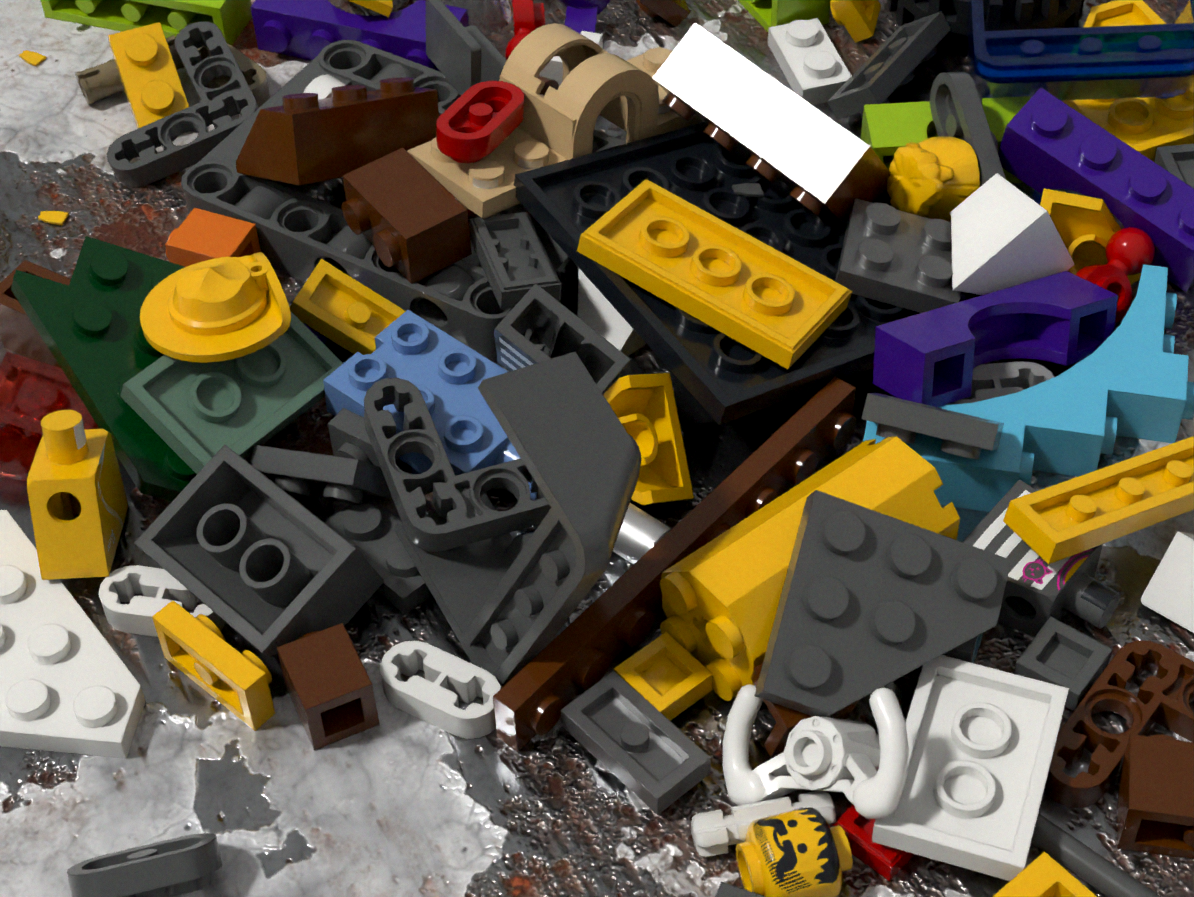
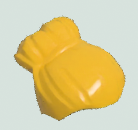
(933, 176)

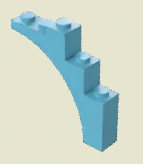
(1065, 423)

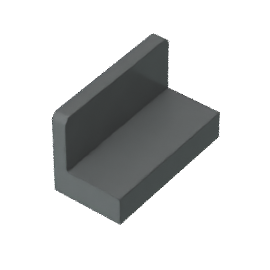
(460, 51)

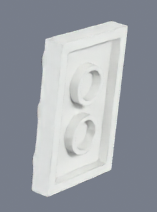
(974, 766)

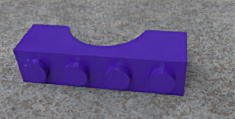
(308, 26)
(1062, 149)
(1045, 319)

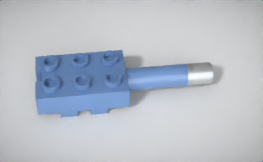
(449, 382)

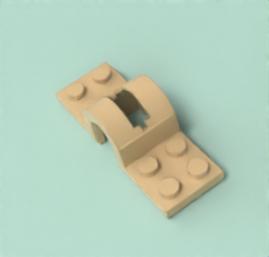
(561, 121)

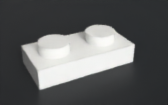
(808, 59)

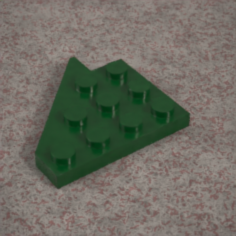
(101, 345)

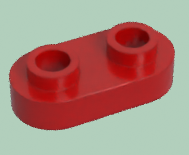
(479, 120)

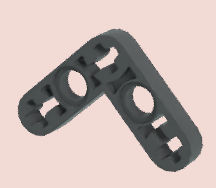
(215, 108)
(453, 495)

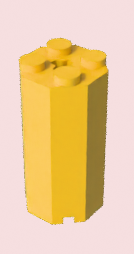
(729, 590)

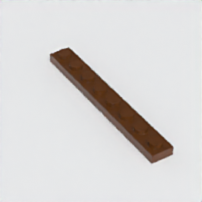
(630, 606)

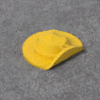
(216, 310)

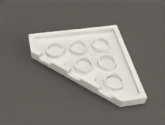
(56, 669)

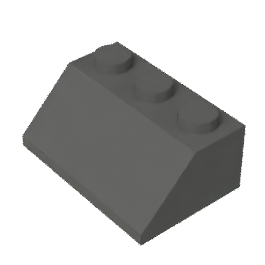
(258, 555)

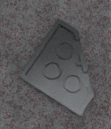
(871, 605)

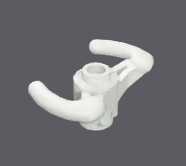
(822, 756)

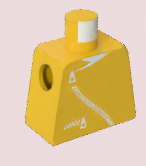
(71, 476)

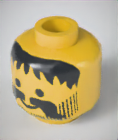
(794, 855)

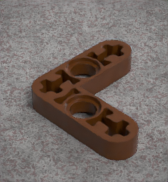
(1159, 700)

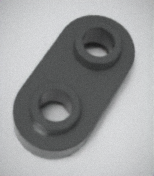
(176, 864)

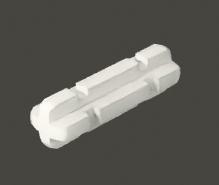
(715, 832)

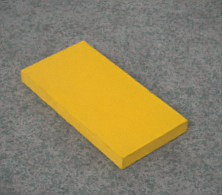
(715, 272)

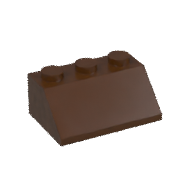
(335, 135)

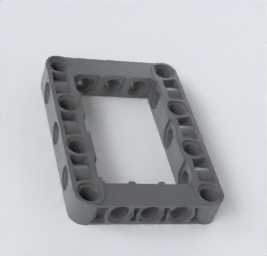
(302, 230)

